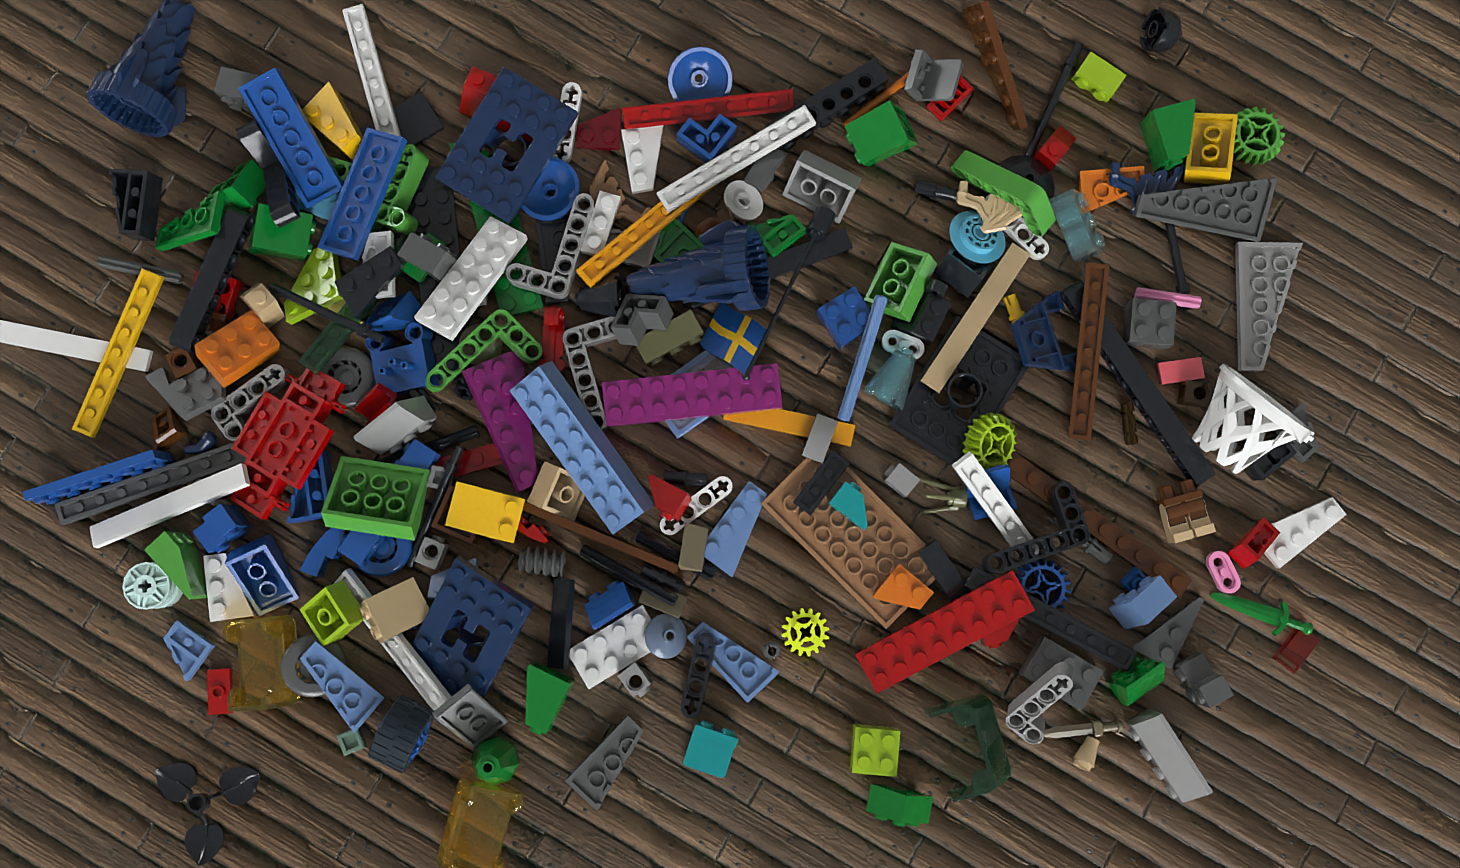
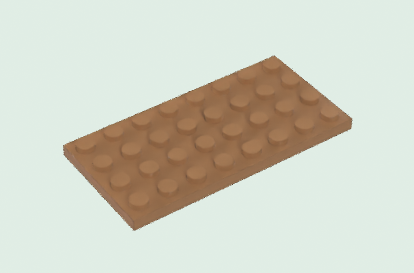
(851, 555)

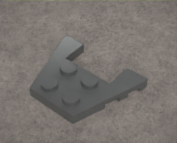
(189, 394)

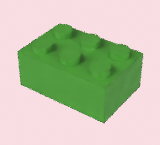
(901, 280)

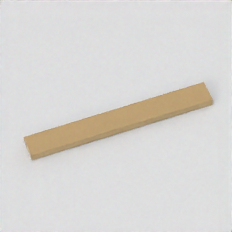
(975, 317)

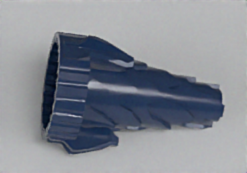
(141, 86)
(725, 270)

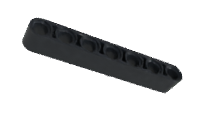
(212, 279)

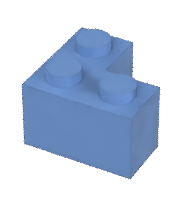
(1143, 604)

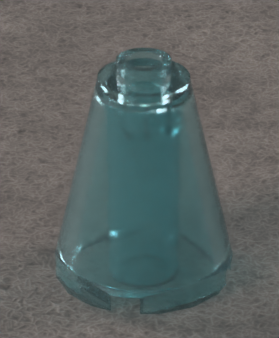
(893, 379)

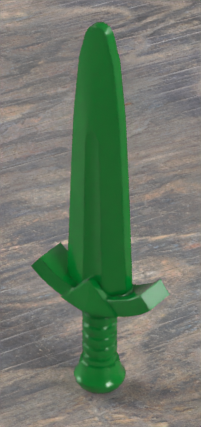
(1264, 613)

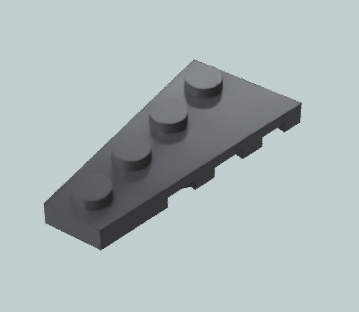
(600, 768)

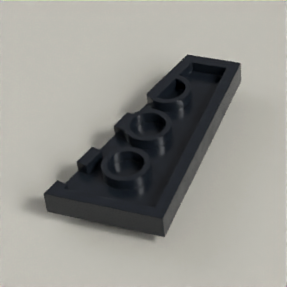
(549, 238)

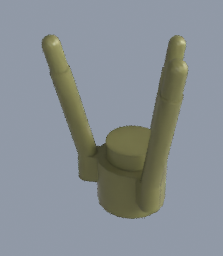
(955, 498)

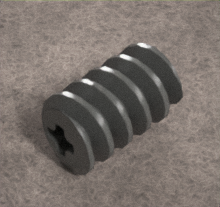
(539, 561)

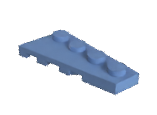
(732, 532)
(342, 686)

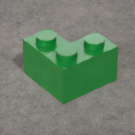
(241, 187)
(899, 805)

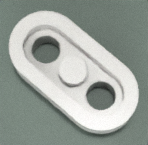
(902, 340)

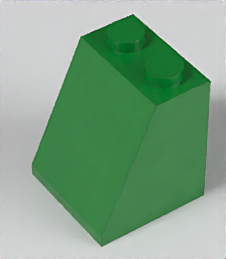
(880, 134)
(1169, 134)
(283, 242)
(544, 696)

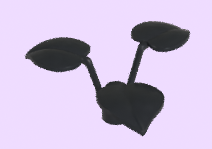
(176, 782)

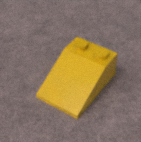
(1211, 148)
(485, 512)

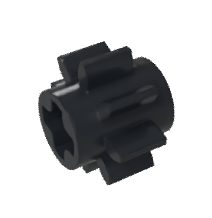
(462, 389)

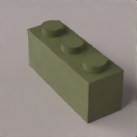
(661, 343)

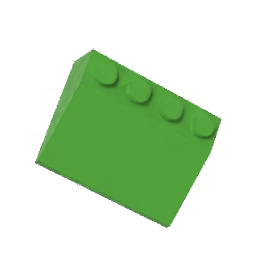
(376, 498)

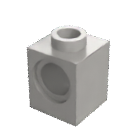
(900, 479)
(423, 555)
(635, 669)

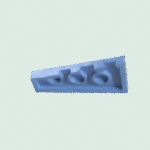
(736, 664)

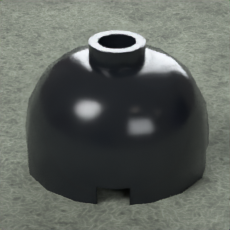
(1161, 30)

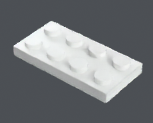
(612, 648)

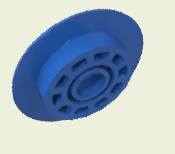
(385, 551)

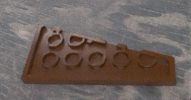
(987, 38)

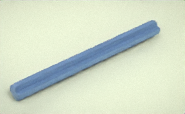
(862, 357)

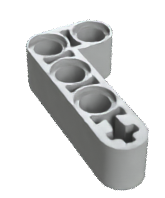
(249, 390)
(1025, 716)

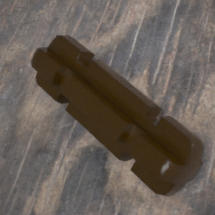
(1129, 423)

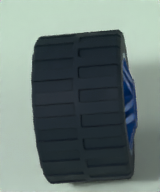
(401, 733)

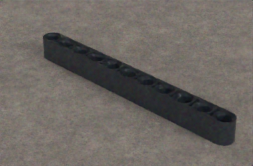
(1144, 394)

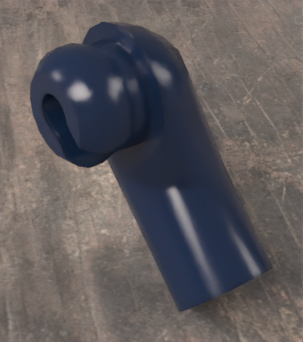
(204, 445)

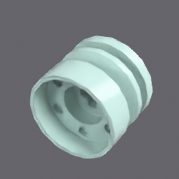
(162, 591)

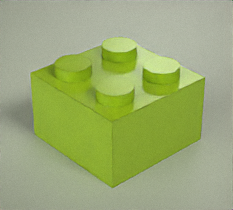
(332, 613)
(874, 750)

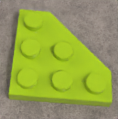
(316, 284)

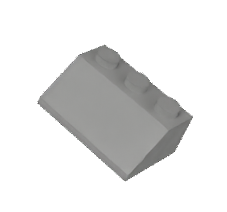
(821, 183)
(397, 426)

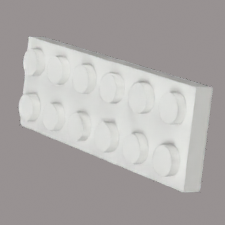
(471, 278)

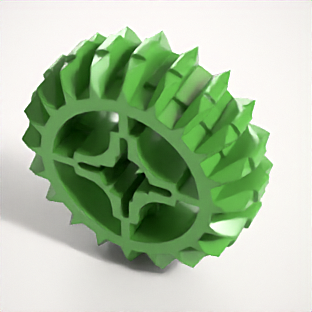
(1247, 126)

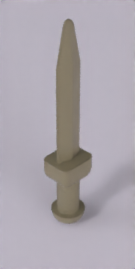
(1095, 728)

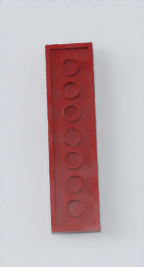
(944, 631)

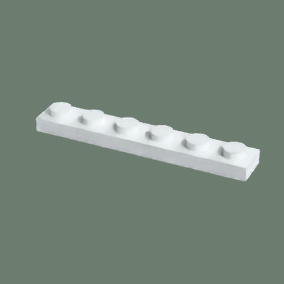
(992, 501)

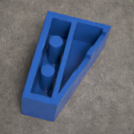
(310, 500)

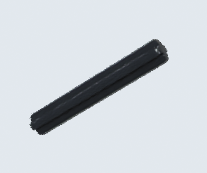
(669, 552)

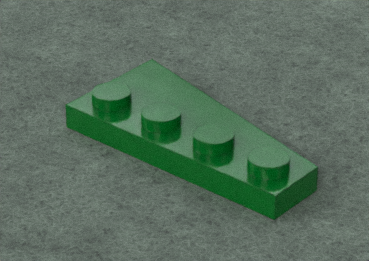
(193, 225)

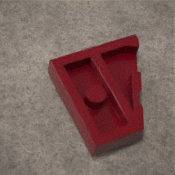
(601, 132)

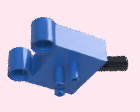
(406, 366)

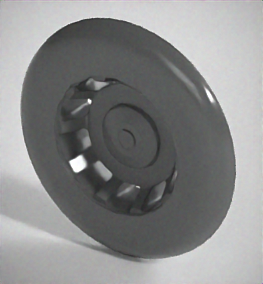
(350, 375)
(290, 657)

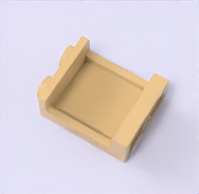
(395, 610)

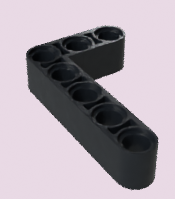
(279, 188)
(1045, 542)

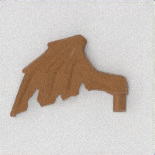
(610, 186)

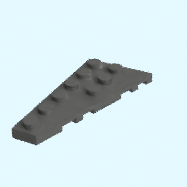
(1223, 209)

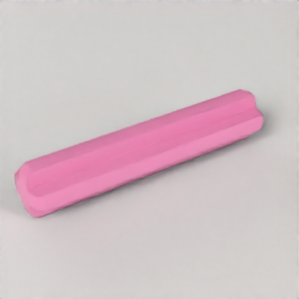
(1181, 299)

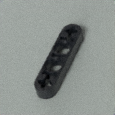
(698, 675)

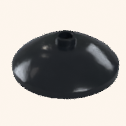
(1032, 169)

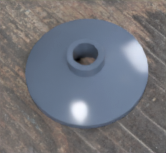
(656, 636)

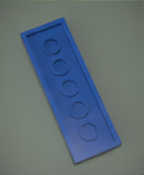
(291, 137)
(362, 194)
(95, 477)

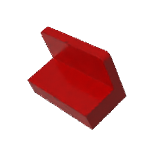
(375, 402)

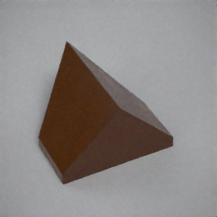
(167, 429)

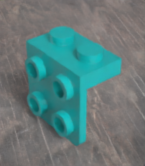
(710, 749)

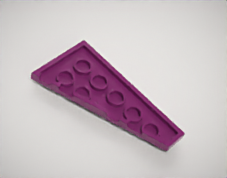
(504, 416)

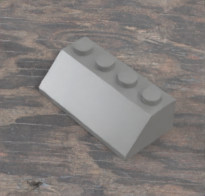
(1168, 756)

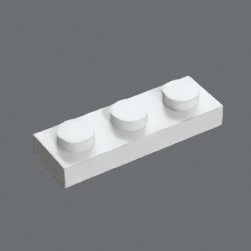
(600, 223)

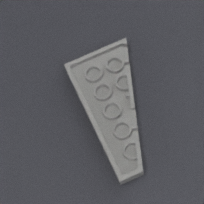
(1261, 290)

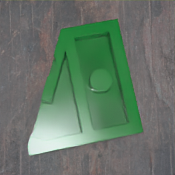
(780, 233)

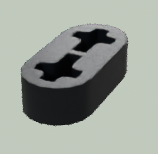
(936, 287)

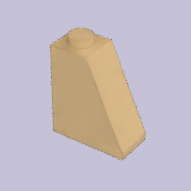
(263, 304)

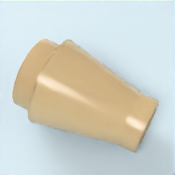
(1086, 755)

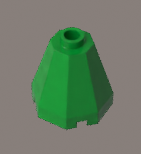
(495, 761)

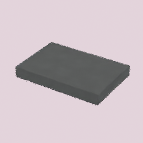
(470, 716)

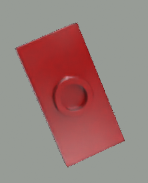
(219, 686)

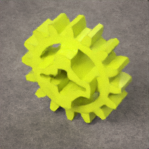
(796, 644)

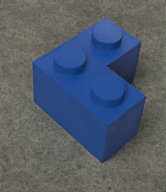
(707, 143)
(221, 527)

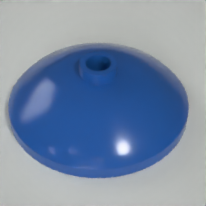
(701, 60)
(556, 177)

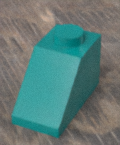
(850, 504)

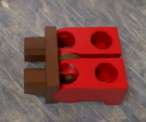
(227, 304)

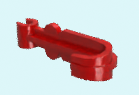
(553, 336)

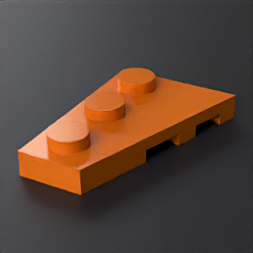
(1096, 187)

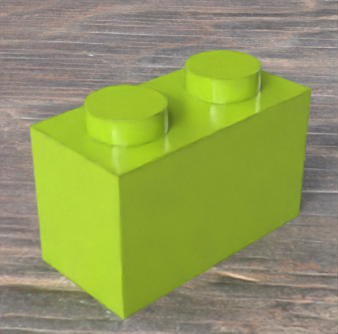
(1098, 77)

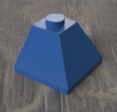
(394, 313)

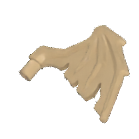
(994, 212)

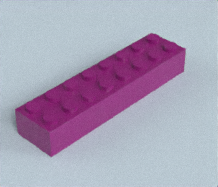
(691, 395)

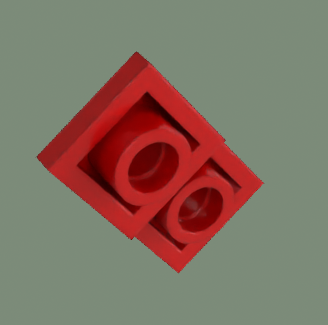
(535, 532)

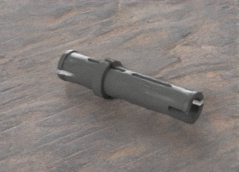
(1091, 546)

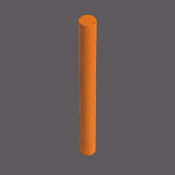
(878, 99)

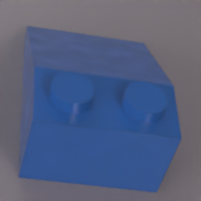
(262, 574)
(609, 604)

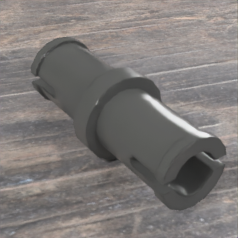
(773, 644)

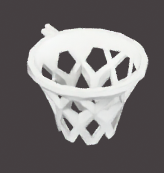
(1234, 428)

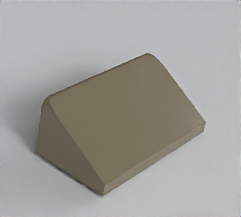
(693, 547)
(655, 603)

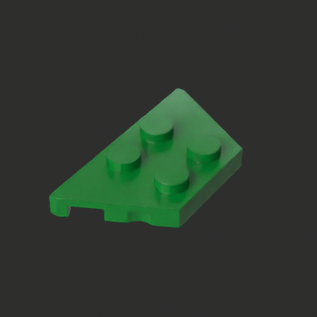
(675, 240)

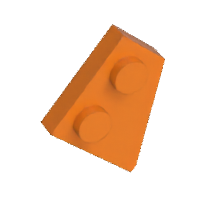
(903, 589)

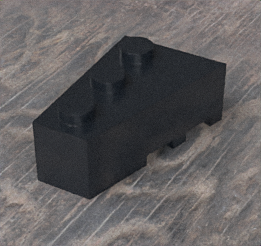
(137, 202)

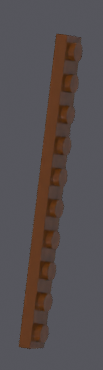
(1101, 527)

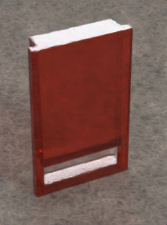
(1296, 649)

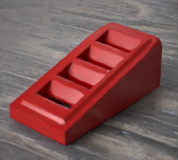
(965, 87)

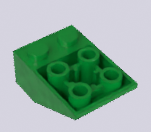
(1139, 679)

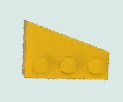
(333, 120)

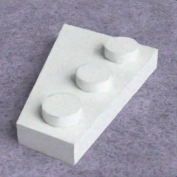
(375, 244)
(224, 594)

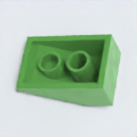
(180, 562)

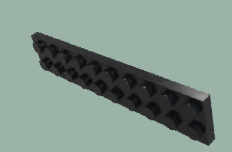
(436, 213)

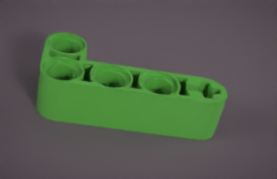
(401, 191)

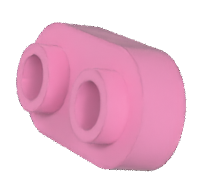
(1223, 570)

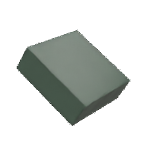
(351, 742)

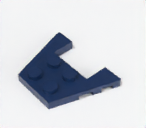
(1037, 338)

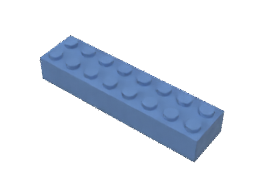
(581, 447)

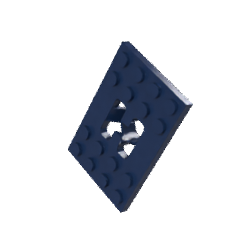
(529, 113)
(482, 603)

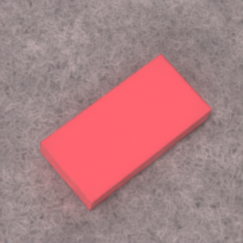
(1180, 370)

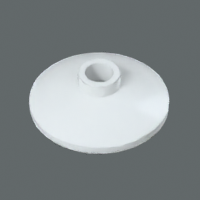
(743, 200)

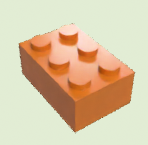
(237, 348)

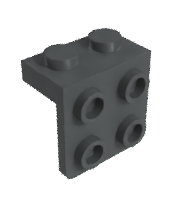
(932, 78)

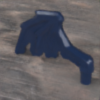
(1146, 183)

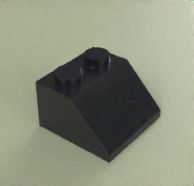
(961, 272)
(926, 318)

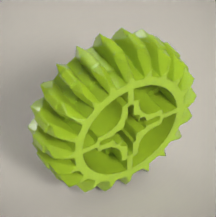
(995, 443)

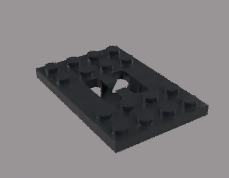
(938, 426)

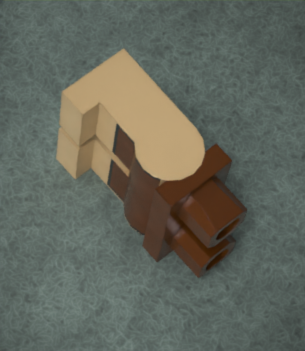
(1185, 513)

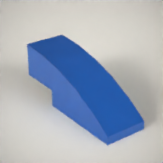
(323, 550)

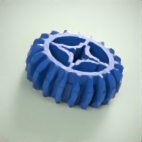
(1058, 584)

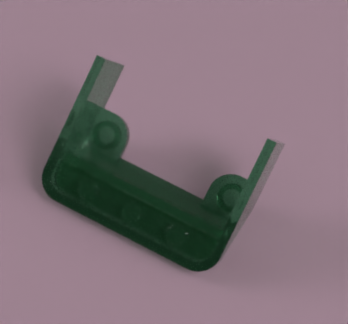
(979, 711)

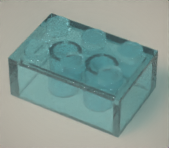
(1077, 225)

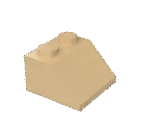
(556, 492)

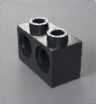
(1270, 461)

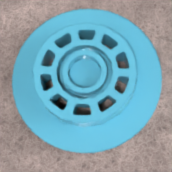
(972, 243)

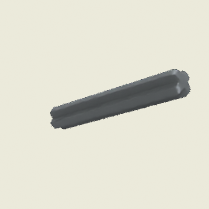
(135, 268)

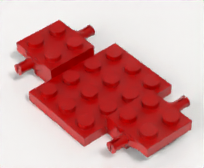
(285, 440)

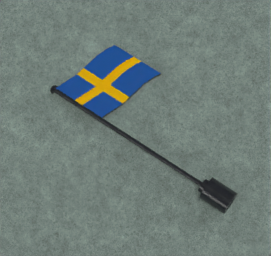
(739, 337)

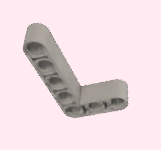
(563, 256)
(586, 368)

